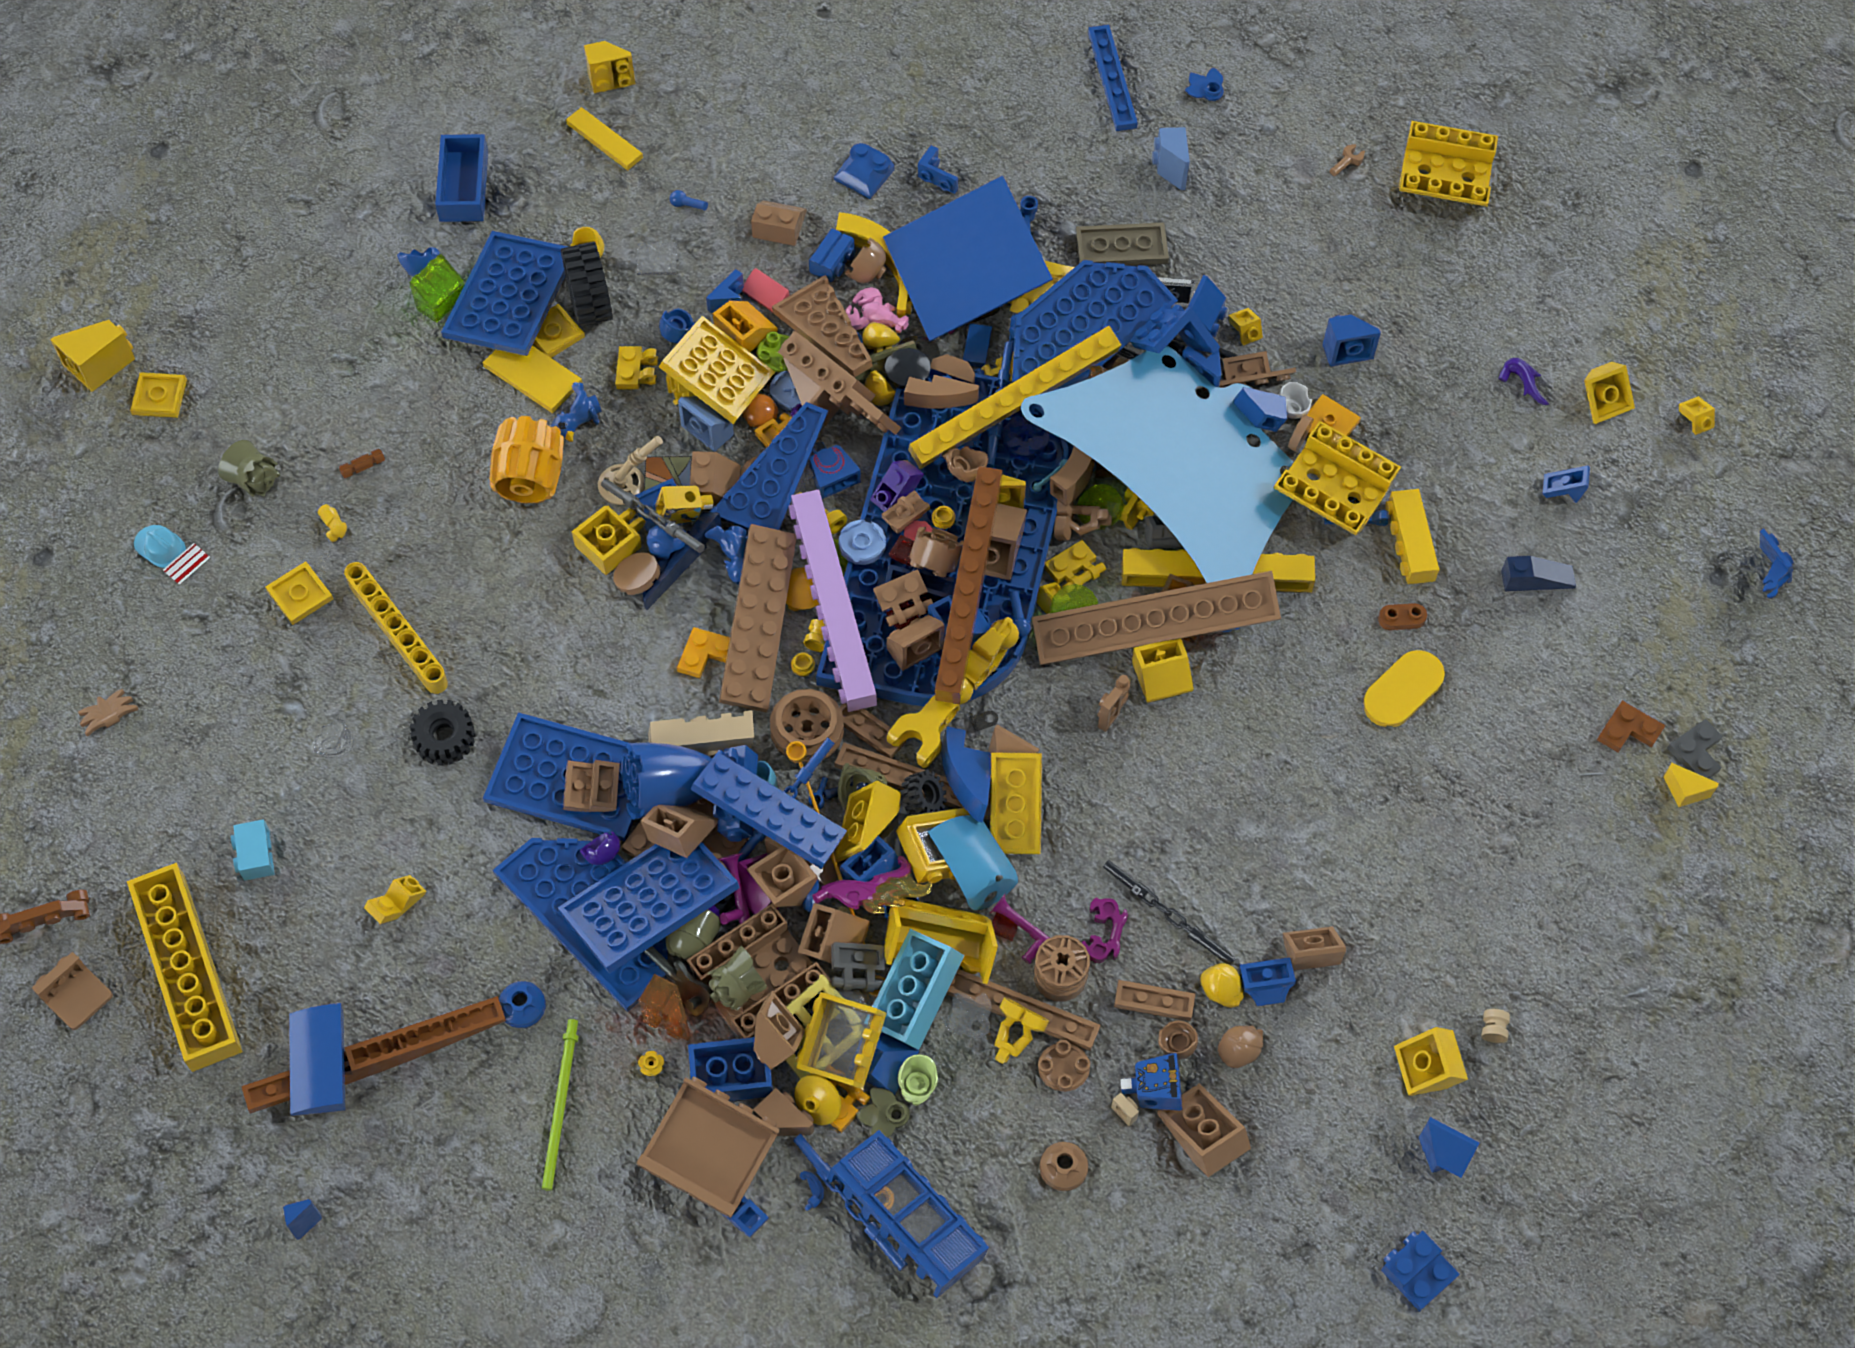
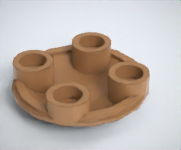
(1063, 1066)

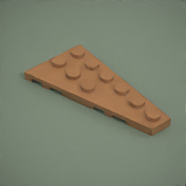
(825, 324)

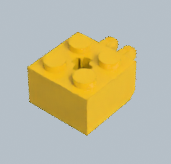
(608, 538)

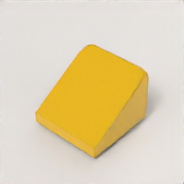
(1046, 594)

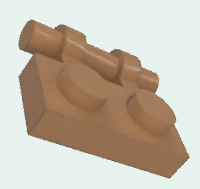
(900, 591)
(1113, 702)

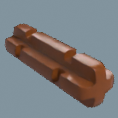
(361, 463)

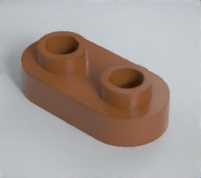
(1403, 616)

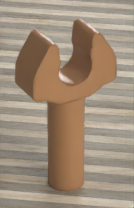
(1348, 159)

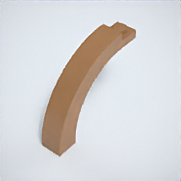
(1072, 477)

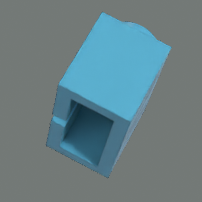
(252, 845)

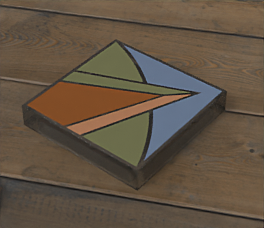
(662, 468)

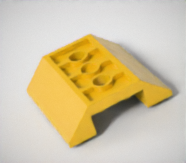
(1448, 158)
(1342, 472)

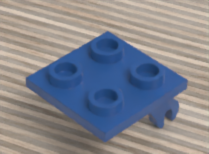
(1782, 563)

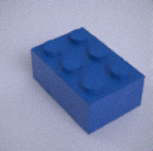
(731, 1068)

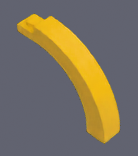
(861, 230)

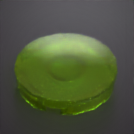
(1106, 498)
(1072, 597)

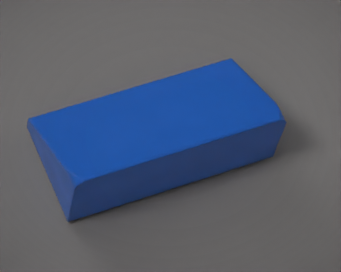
(301, 1217)

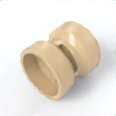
(1495, 1025)

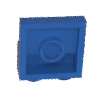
(1419, 1270)

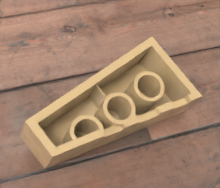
(705, 734)

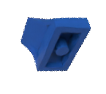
(1267, 980)

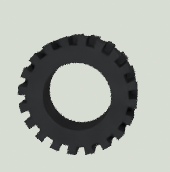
(586, 284)

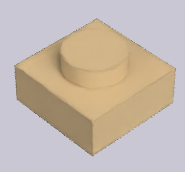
(1125, 1108)

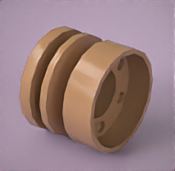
(1061, 981)

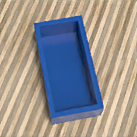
(462, 178)

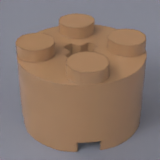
(936, 551)

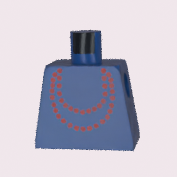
(833, 469)

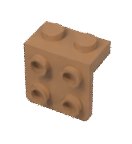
(72, 991)

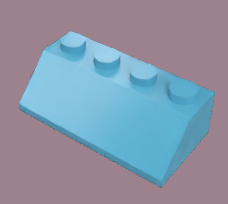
(916, 987)

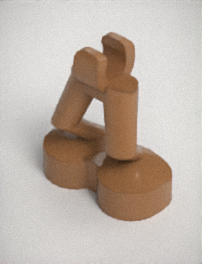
(1064, 523)

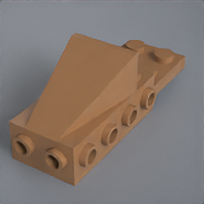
(829, 385)

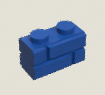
(832, 255)

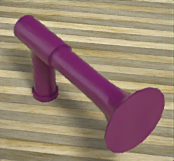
(1003, 908)
(741, 911)

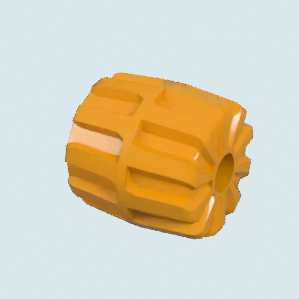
(526, 460)

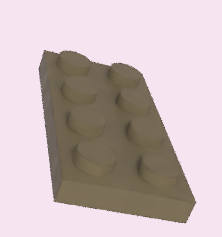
(1123, 244)

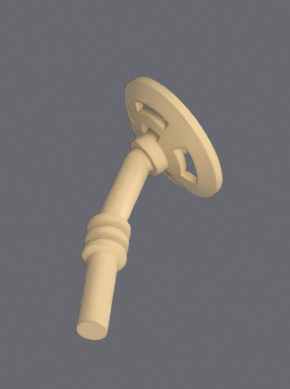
(622, 476)

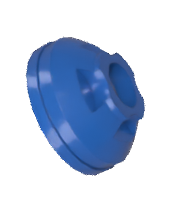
(527, 1014)

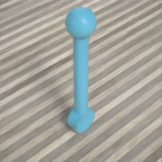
(1038, 486)

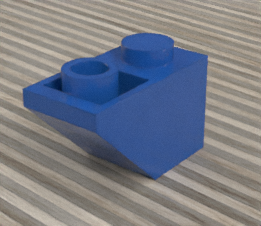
(1262, 408)

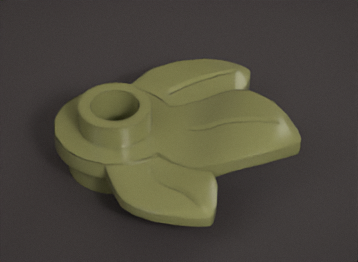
(879, 1113)

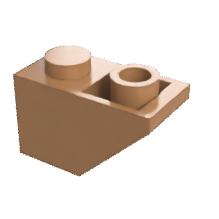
(788, 1117)

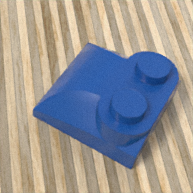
(865, 170)

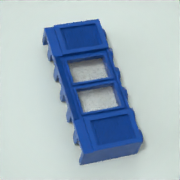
(909, 1211)

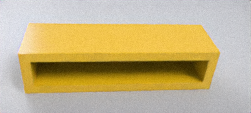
(1412, 536)

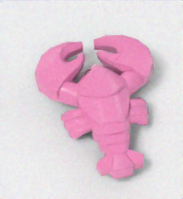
(874, 311)

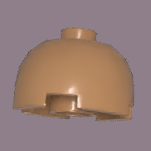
(868, 263)

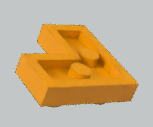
(699, 648)

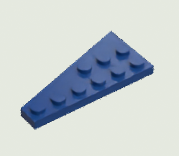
(767, 485)

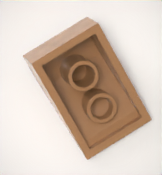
(1206, 1130)

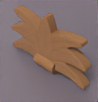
(106, 711)

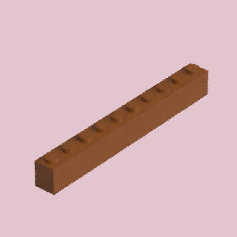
(968, 585)

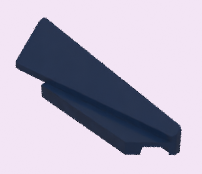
(680, 560)

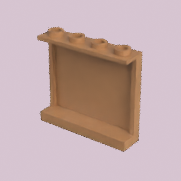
(709, 1146)

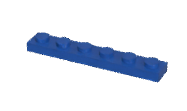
(1112, 78)

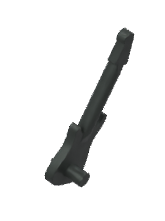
(692, 991)

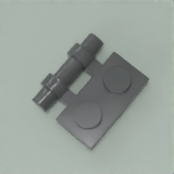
(857, 958)

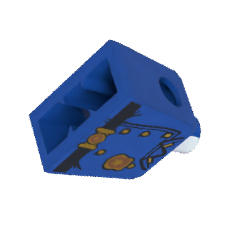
(1156, 1083)

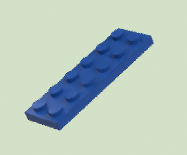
(769, 810)

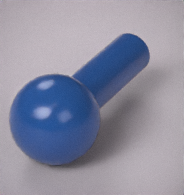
(679, 199)
(1022, 624)

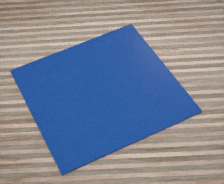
(967, 258)

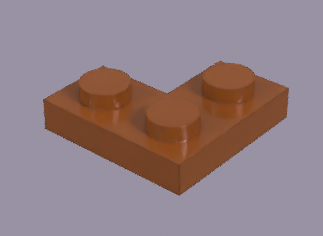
(1630, 721)

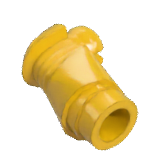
(332, 520)

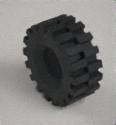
(437, 717)

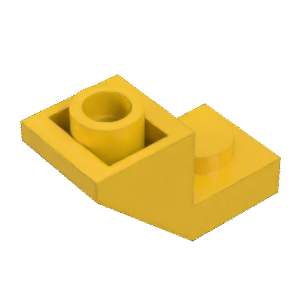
(398, 899)

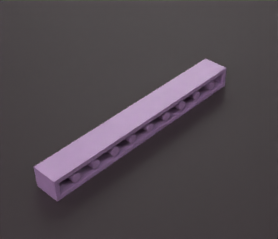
(833, 601)

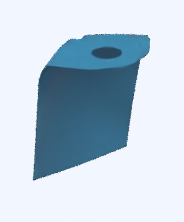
(974, 860)

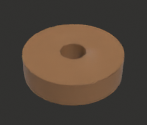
(1300, 433)

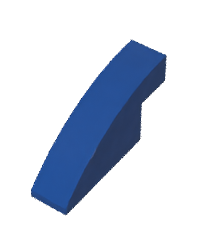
(966, 772)

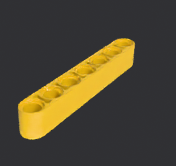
(400, 636)

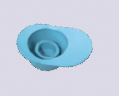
(158, 545)

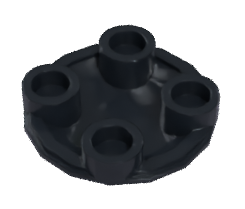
(906, 364)

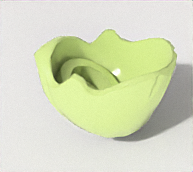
(917, 1078)

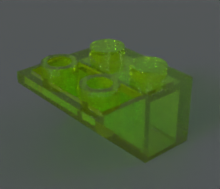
(436, 288)

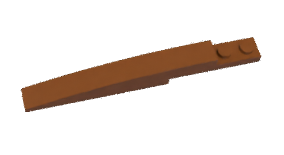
(388, 1050)

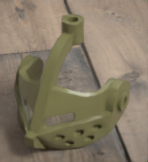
(859, 775)

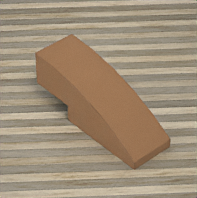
(939, 393)

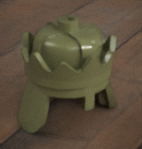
(248, 468)
(735, 981)

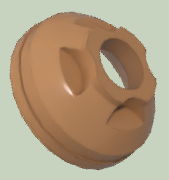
(1061, 1178)

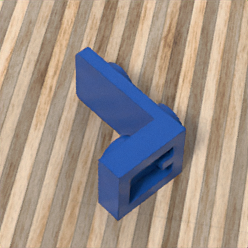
(929, 171)

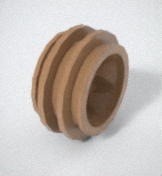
(803, 703)

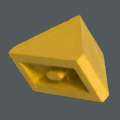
(1688, 786)

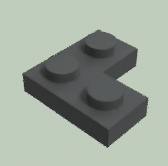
(1692, 747)

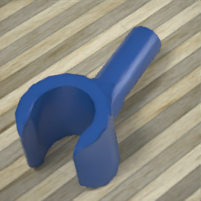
(819, 794)

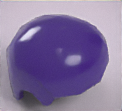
(601, 849)

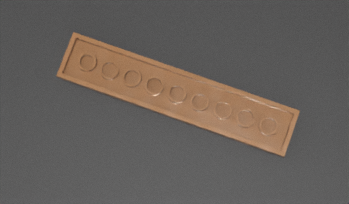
(1156, 618)

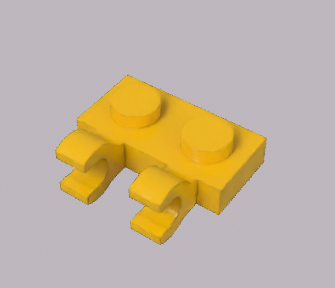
(629, 367)

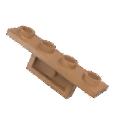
(1250, 369)

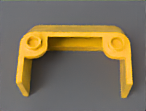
(962, 930)

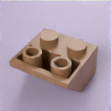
(677, 827)
(830, 926)

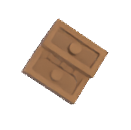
(591, 786)

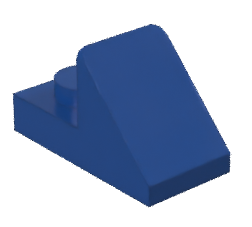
(726, 291)
(1209, 367)
(1569, 481)

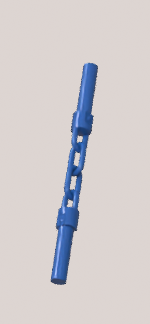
(1003, 380)
(802, 777)
(872, 1229)

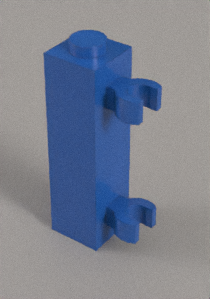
(729, 825)

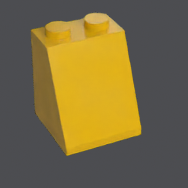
(94, 352)

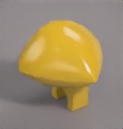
(879, 337)

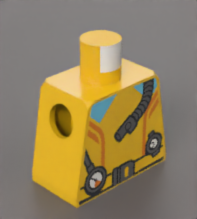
(682, 503)

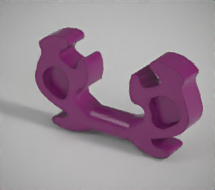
(1107, 910)

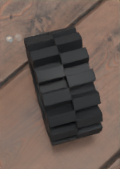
(933, 792)

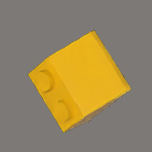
(1430, 1061)

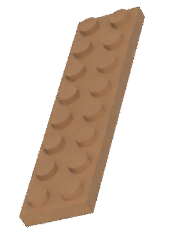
(758, 618)

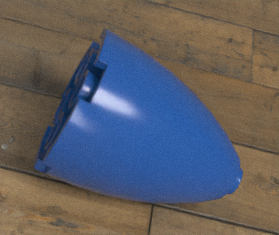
(660, 776)

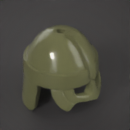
(693, 935)

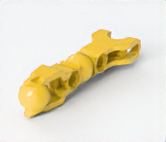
(936, 715)

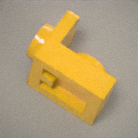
(1247, 324)
(1699, 413)

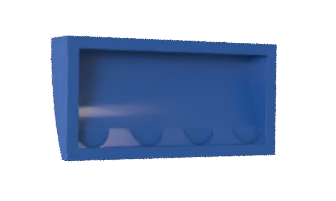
(317, 1060)

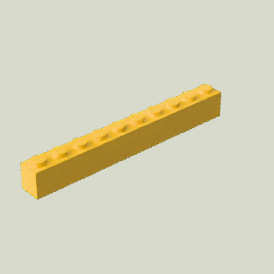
(1009, 399)

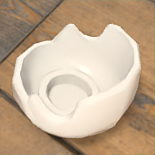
(1297, 399)

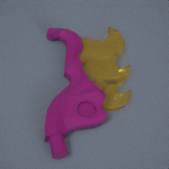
(882, 890)

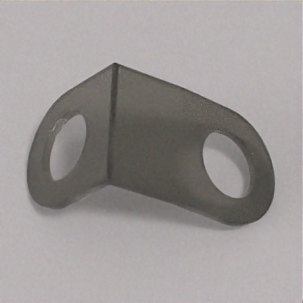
(978, 721)

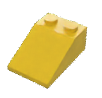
(866, 816)

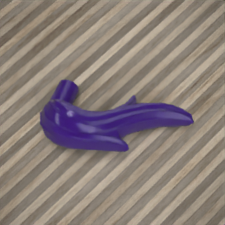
(1526, 373)

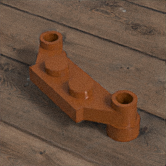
(44, 914)

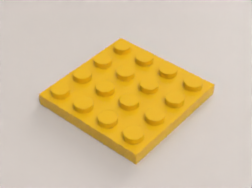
(717, 369)

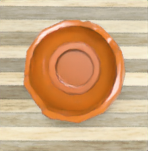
(760, 410)

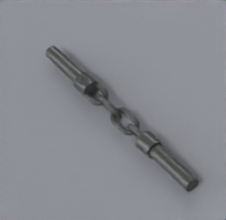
(671, 528)

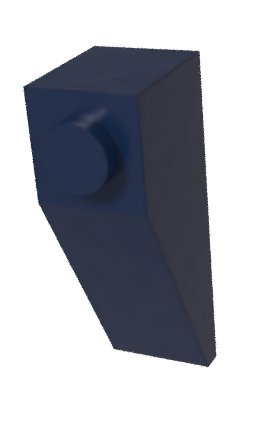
(1535, 573)

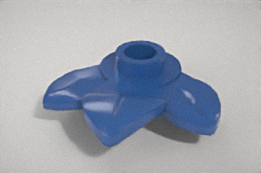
(1206, 86)

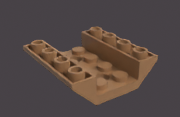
(767, 942)

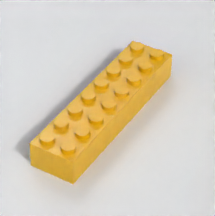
(184, 967)

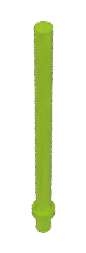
(570, 1039)

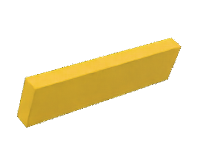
(604, 138)

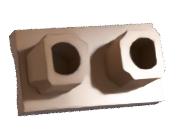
(905, 511)

